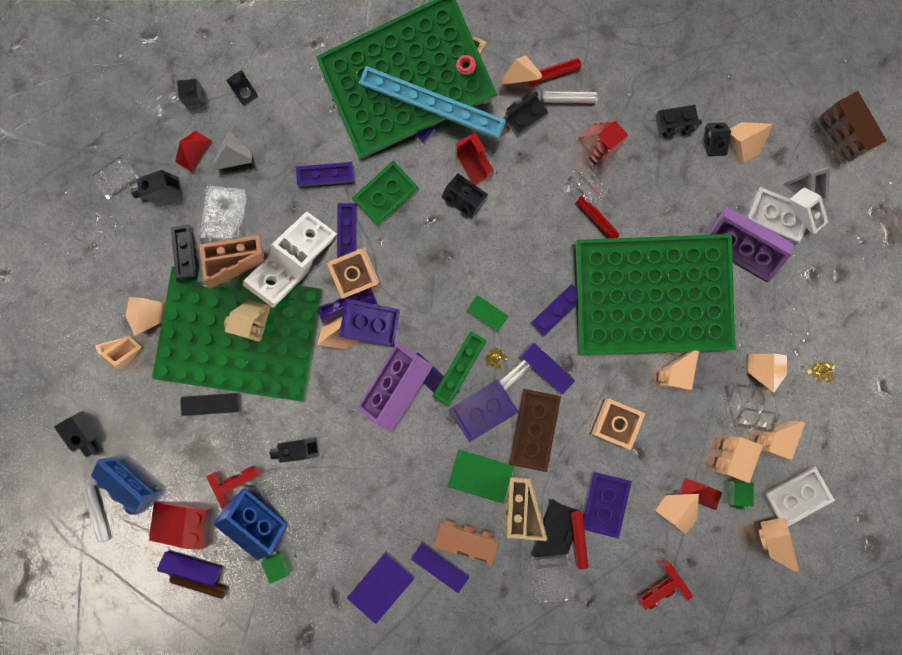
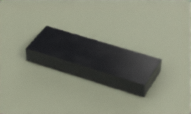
(183, 253)
(210, 404)

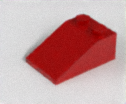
(180, 525)

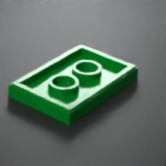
(385, 193)
(480, 476)

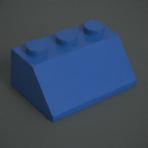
(121, 485)
(250, 524)

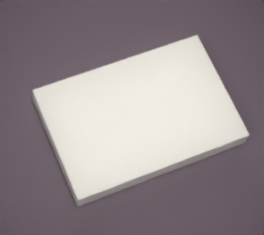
(777, 215)
(799, 496)

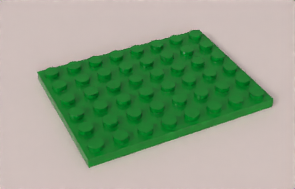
(416, 49)
(655, 294)
(200, 352)

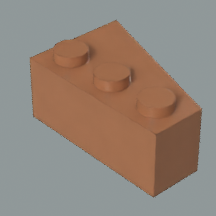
(230, 258)
(466, 542)

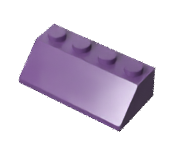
(753, 244)
(394, 387)

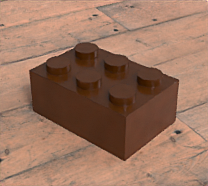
(854, 126)

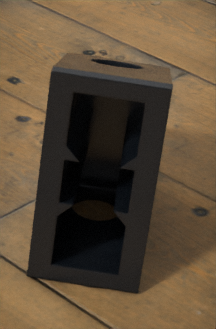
(157, 186)
(77, 434)
(295, 450)

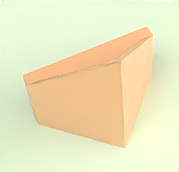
(521, 71)
(749, 139)
(144, 314)
(330, 335)
(119, 352)
(767, 369)
(679, 510)

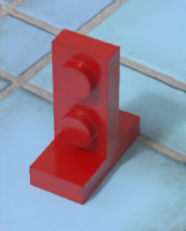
(221, 490)
(666, 588)

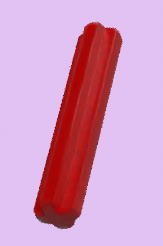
(558, 69)
(598, 218)
(579, 540)

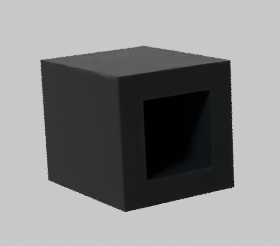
(190, 92)

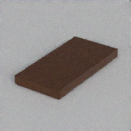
(535, 430)

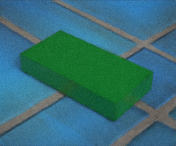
(487, 313)

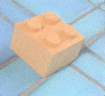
(353, 272)
(618, 424)
(738, 458)

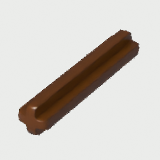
(217, 591)

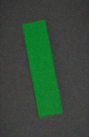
(459, 369)

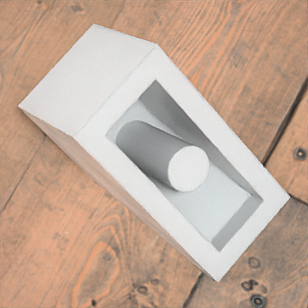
(809, 209)

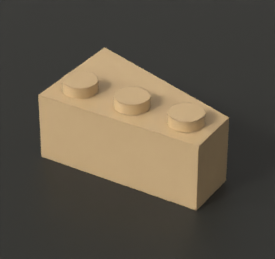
(248, 320)
(523, 511)

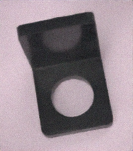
(238, 82)
(719, 138)

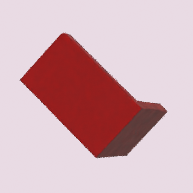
(473, 159)

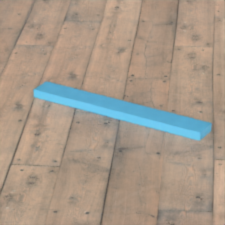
(432, 102)

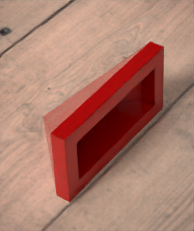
(191, 150)
(708, 496)

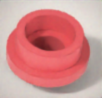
(466, 59)

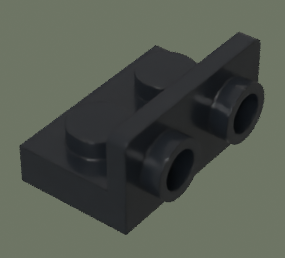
(525, 113)
(678, 119)
(464, 195)

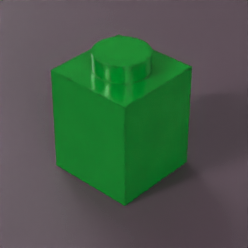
(741, 494)
(275, 567)

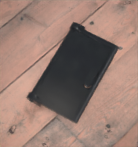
(556, 524)

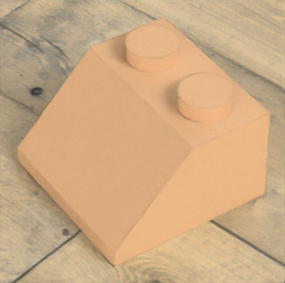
(680, 372)
(783, 440)
(778, 542)

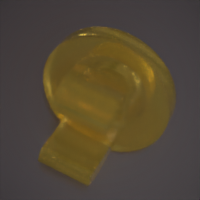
(494, 356)
(825, 370)

